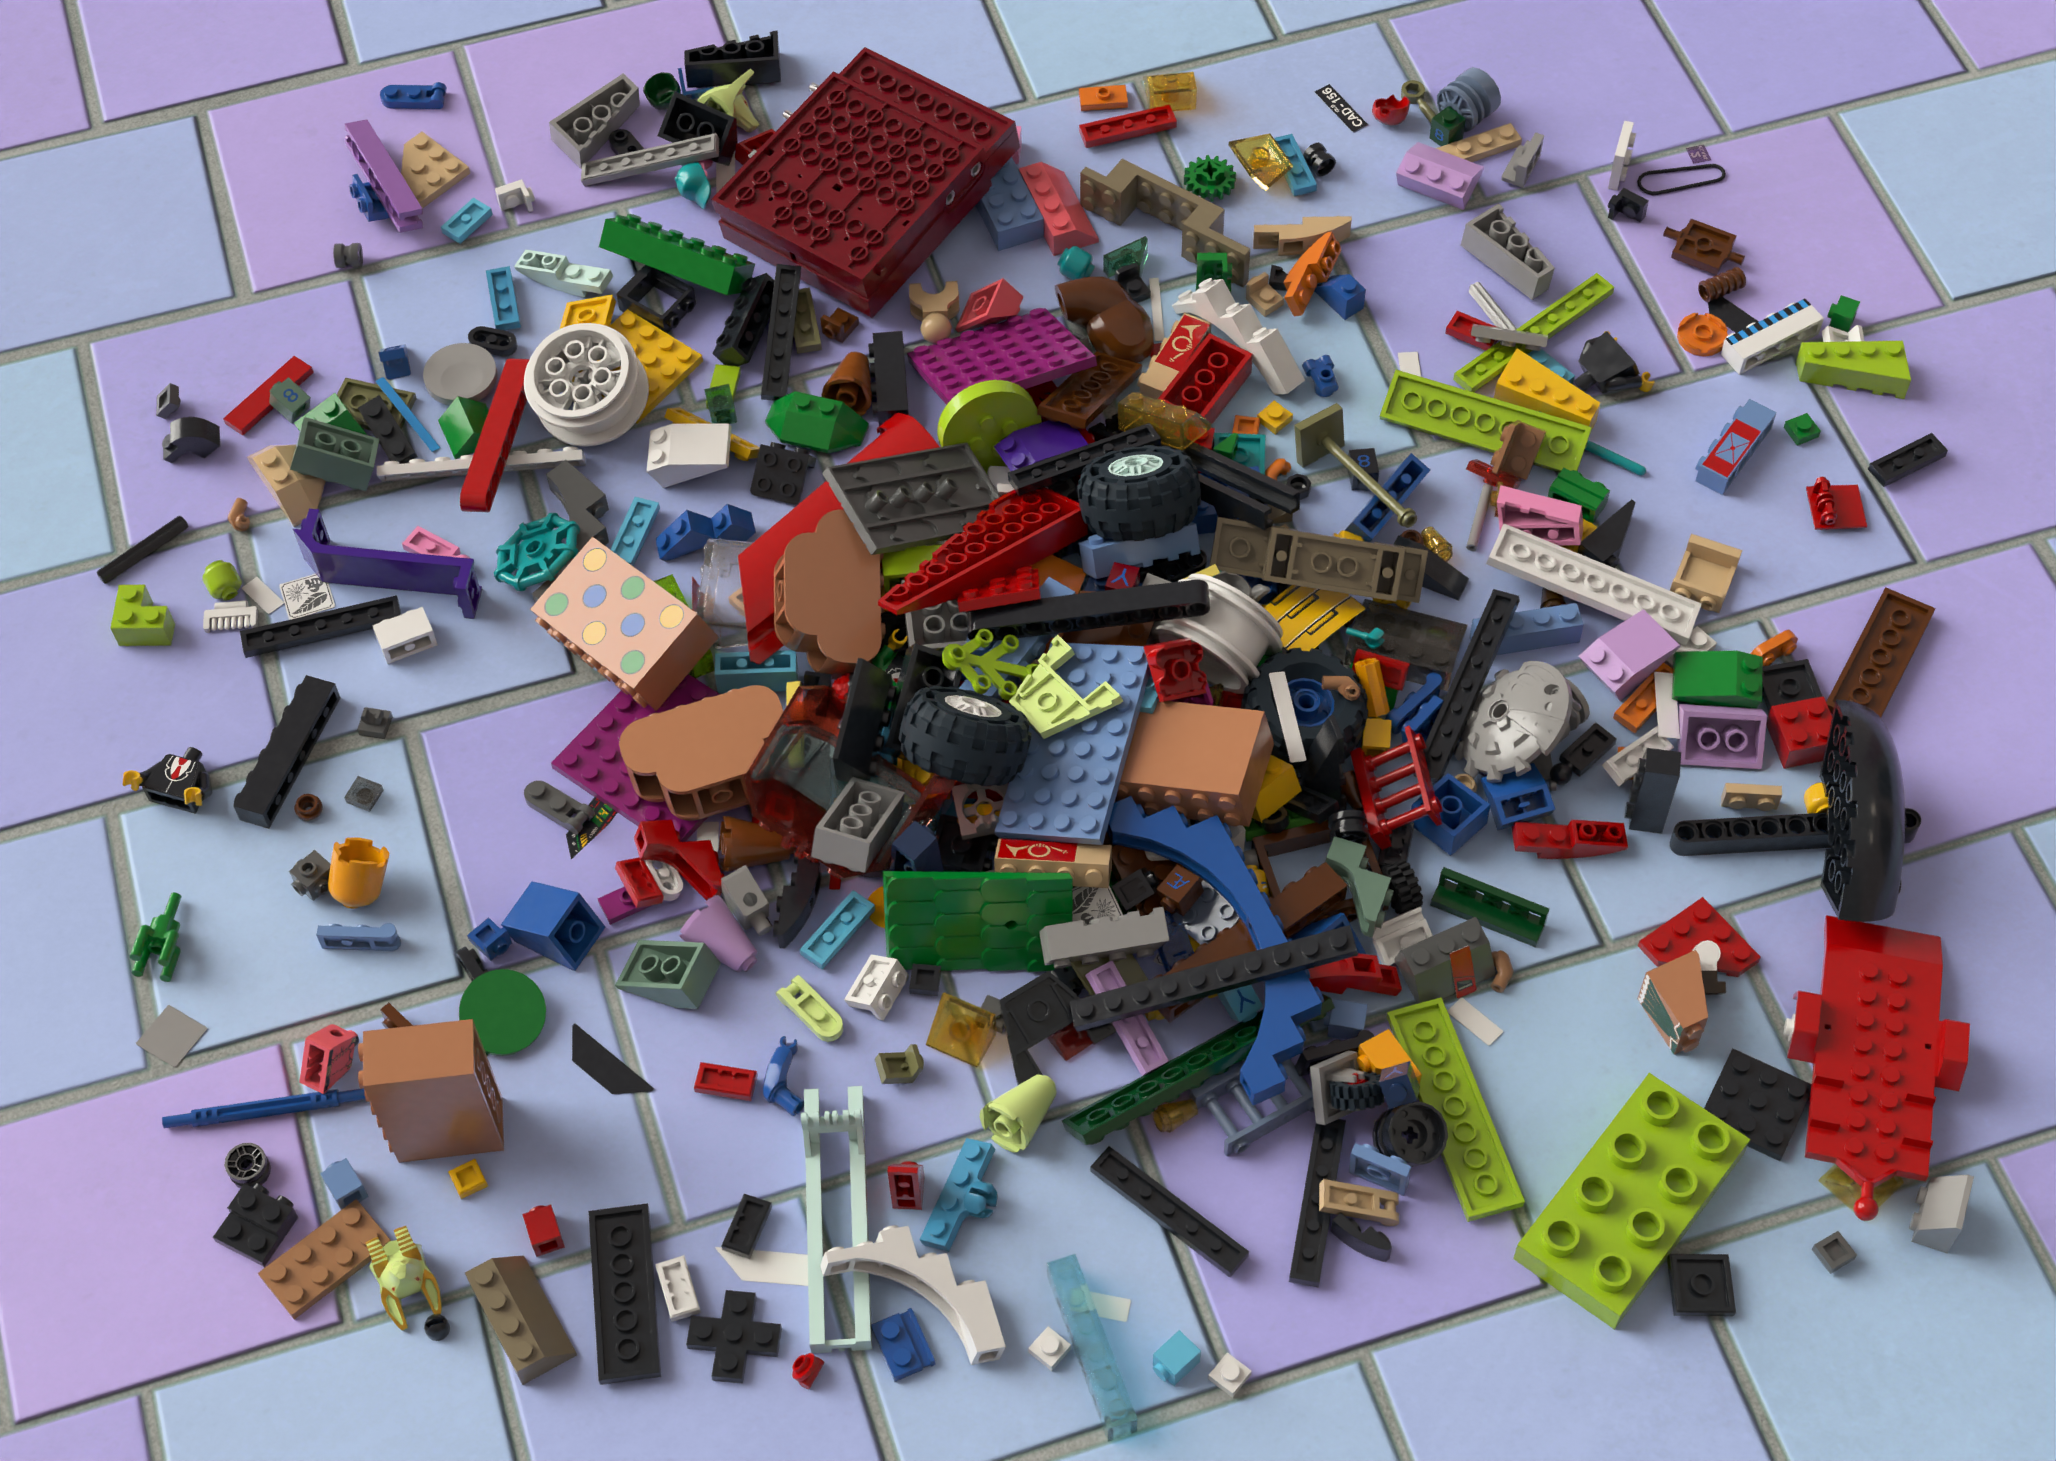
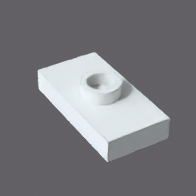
(678, 1288)

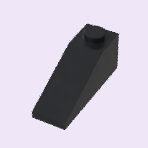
(1607, 540)
(1438, 574)

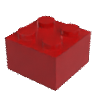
(1800, 731)

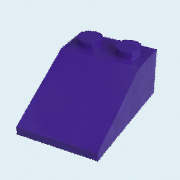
(1038, 443)

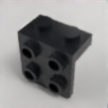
(781, 473)

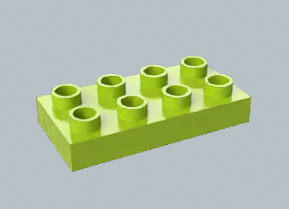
(1631, 1200)

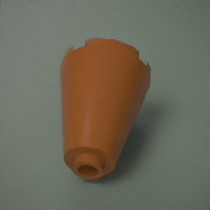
(851, 383)
(749, 845)

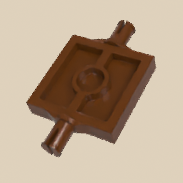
(1703, 246)

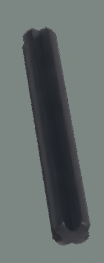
(142, 549)

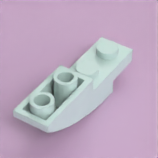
(561, 275)

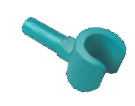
(1372, 639)

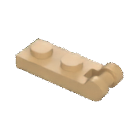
(1358, 1202)

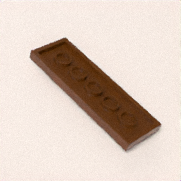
(1089, 391)
(1882, 652)

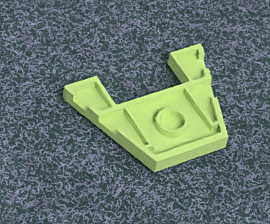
(1051, 702)

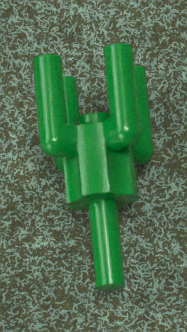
(159, 939)

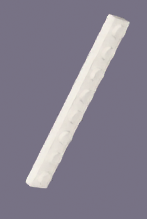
(445, 467)

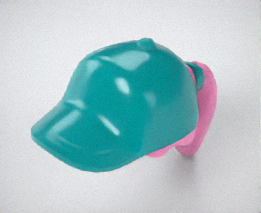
(693, 182)

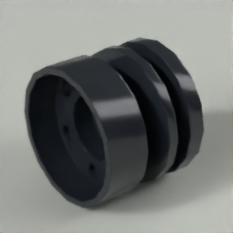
(1424, 1128)

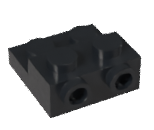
(960, 854)
(256, 1223)

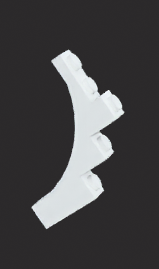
(1242, 325)
(931, 1275)

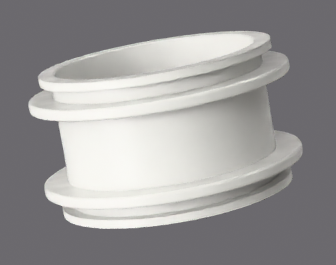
(592, 419)
(1231, 635)

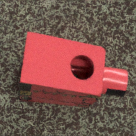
(327, 1057)

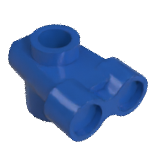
(1322, 375)

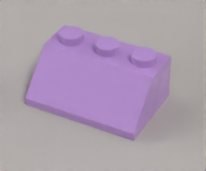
(1438, 175)
(1721, 736)

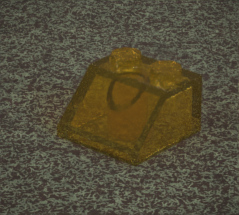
(1172, 89)

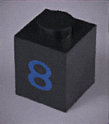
(1367, 461)

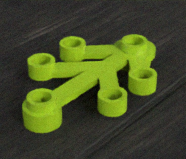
(987, 663)

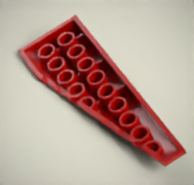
(1002, 539)

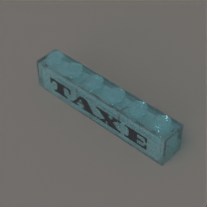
(1092, 1347)

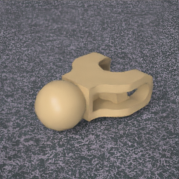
(934, 310)

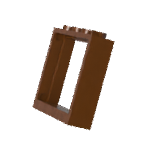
(1302, 838)

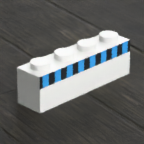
(1771, 336)

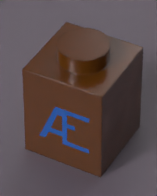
(1179, 890)

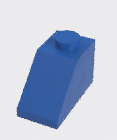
(1342, 294)

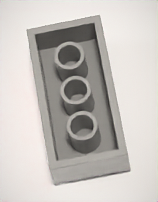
(857, 825)

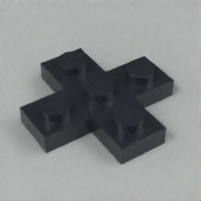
(734, 1336)

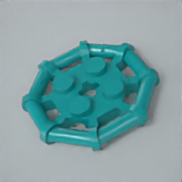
(536, 551)

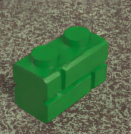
(1575, 489)

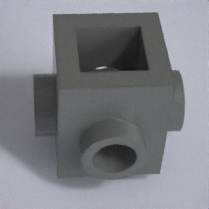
(311, 875)

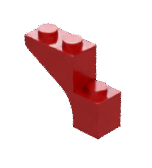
(692, 859)

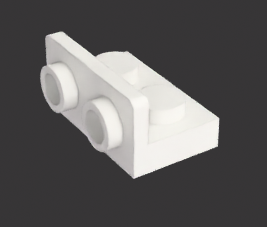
(877, 985)

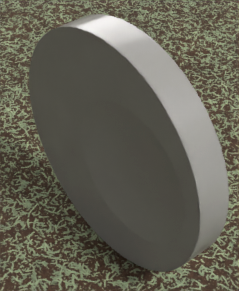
(460, 371)

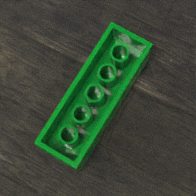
(676, 254)

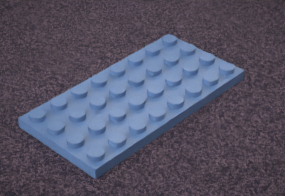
(1076, 773)

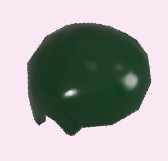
(660, 90)

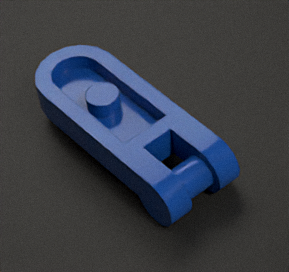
(414, 96)
(1413, 702)

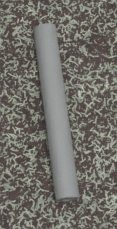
(1479, 517)

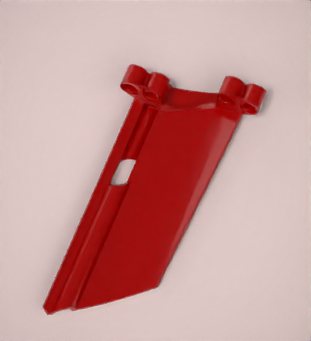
(757, 562)

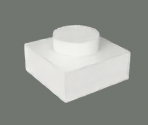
(1049, 1348)
(1229, 1375)

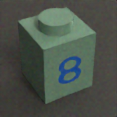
(289, 399)

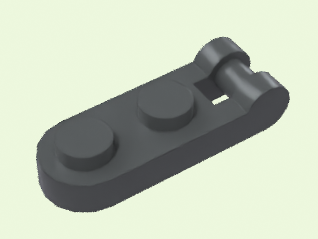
(557, 806)

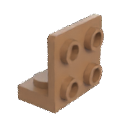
(1518, 449)

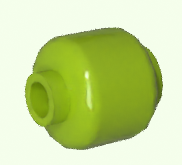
(221, 580)

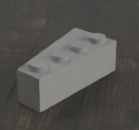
(1508, 252)
(1104, 938)

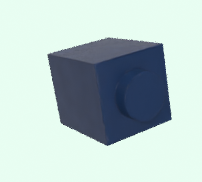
(1399, 1085)

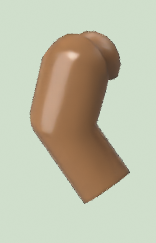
(236, 515)

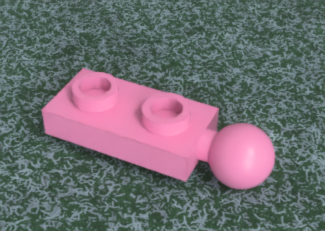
(425, 542)

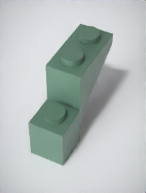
(1368, 889)

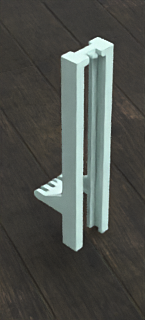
(812, 1126)

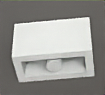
(405, 635)

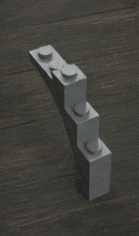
(583, 505)

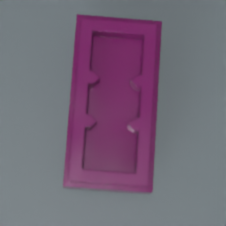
(618, 905)

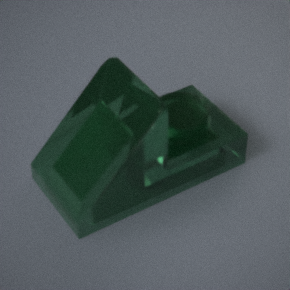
(1133, 252)

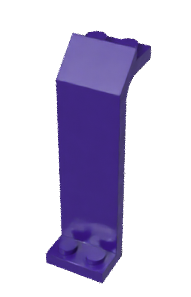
(387, 568)

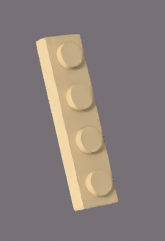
(1484, 144)

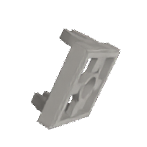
(985, 823)

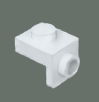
(1832, 334)

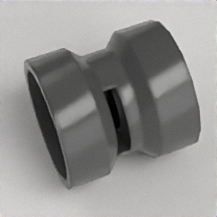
(348, 255)

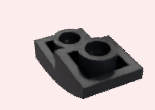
(1369, 1243)

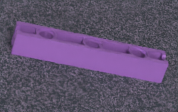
(383, 176)

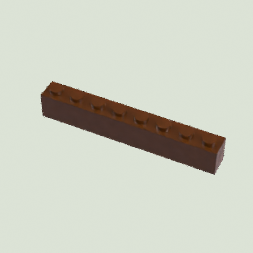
(1296, 906)

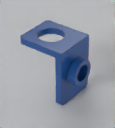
(694, 93)

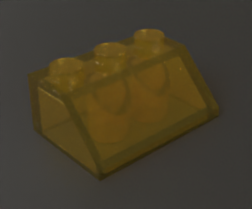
(1173, 423)

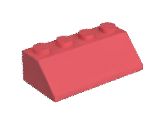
(1062, 213)

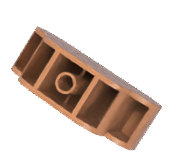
(829, 596)
(700, 751)

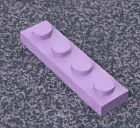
(1134, 1030)

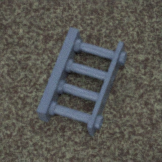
(1229, 1082)

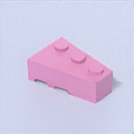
(1540, 516)

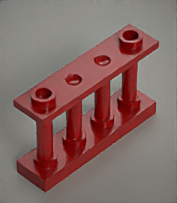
(1370, 786)

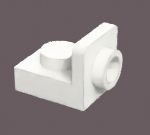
(514, 195)

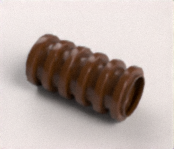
(1722, 284)

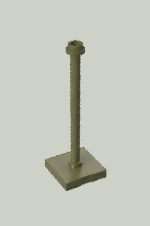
(1325, 435)

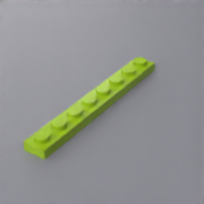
(1547, 322)

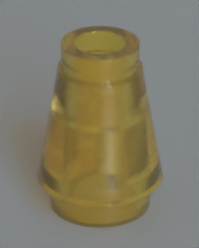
(1437, 543)
(1172, 1115)

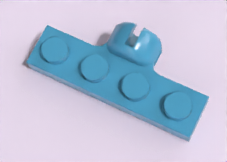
(962, 1195)

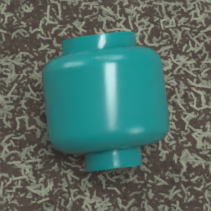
(1076, 263)

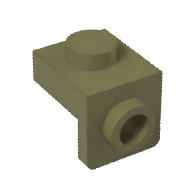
(900, 1066)

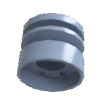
(1471, 95)

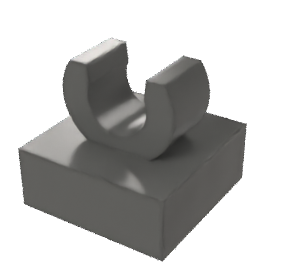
(374, 723)

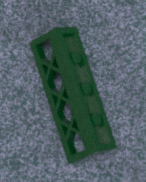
(1489, 909)

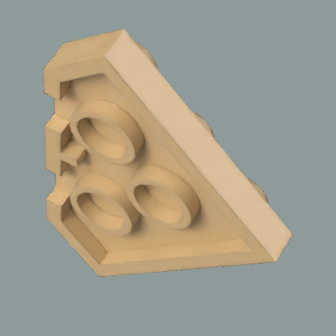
(430, 168)

